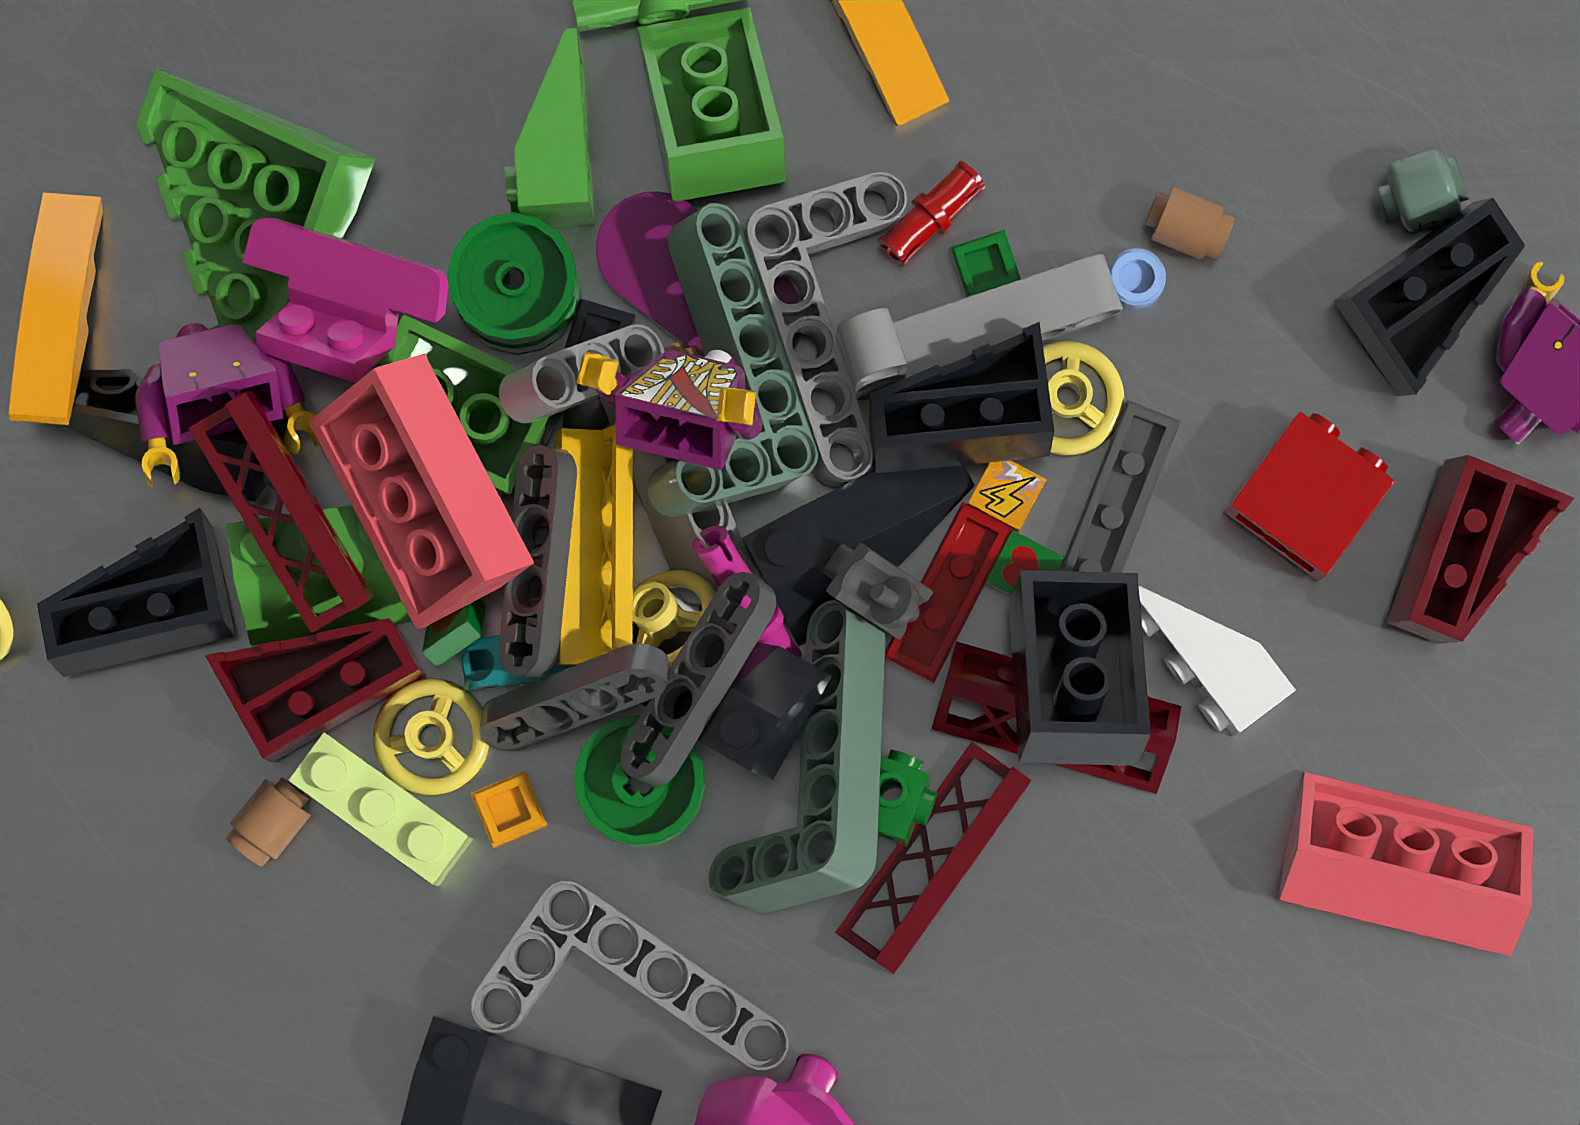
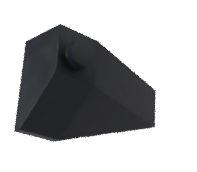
(879, 510)
(761, 707)
(494, 1080)

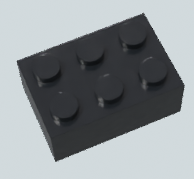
(1078, 668)

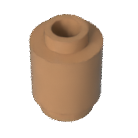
(1189, 224)
(269, 821)

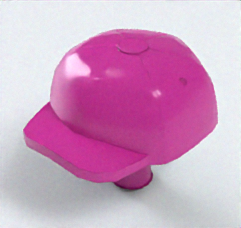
(767, 1102)

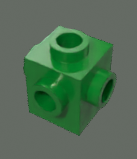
(914, 805)

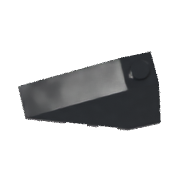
(108, 414)

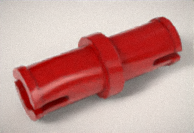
(931, 213)

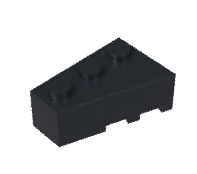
(1429, 291)
(968, 411)
(142, 605)

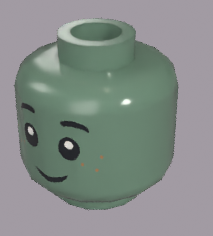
(1423, 190)

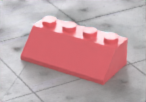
(420, 490)
(1408, 864)

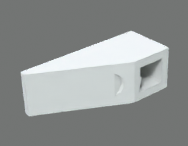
(1223, 665)

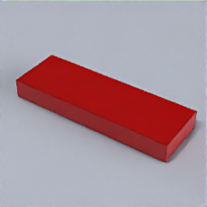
(957, 579)

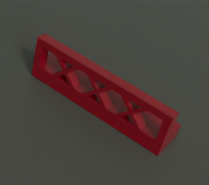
(299, 501)
(989, 681)
(951, 870)

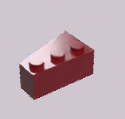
(1469, 546)
(313, 682)

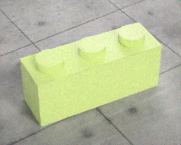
(381, 809)

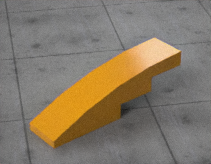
(893, 56)
(55, 309)

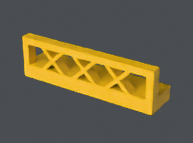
(601, 547)

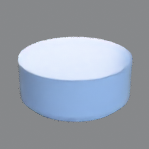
(1138, 277)

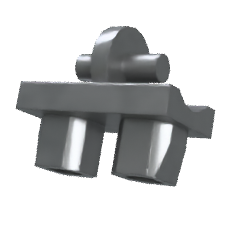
(875, 588)

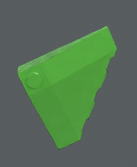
(239, 166)

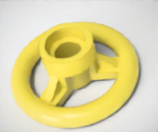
(1101, 423)
(657, 609)
(388, 746)

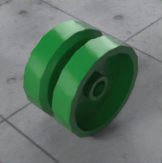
(520, 317)
(629, 816)

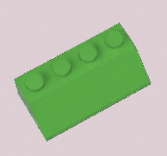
(267, 606)

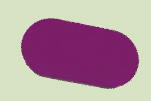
(639, 267)

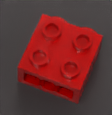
(1311, 494)

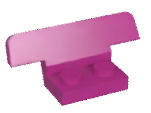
(339, 298)

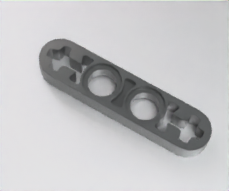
(549, 561)
(623, 680)
(705, 684)

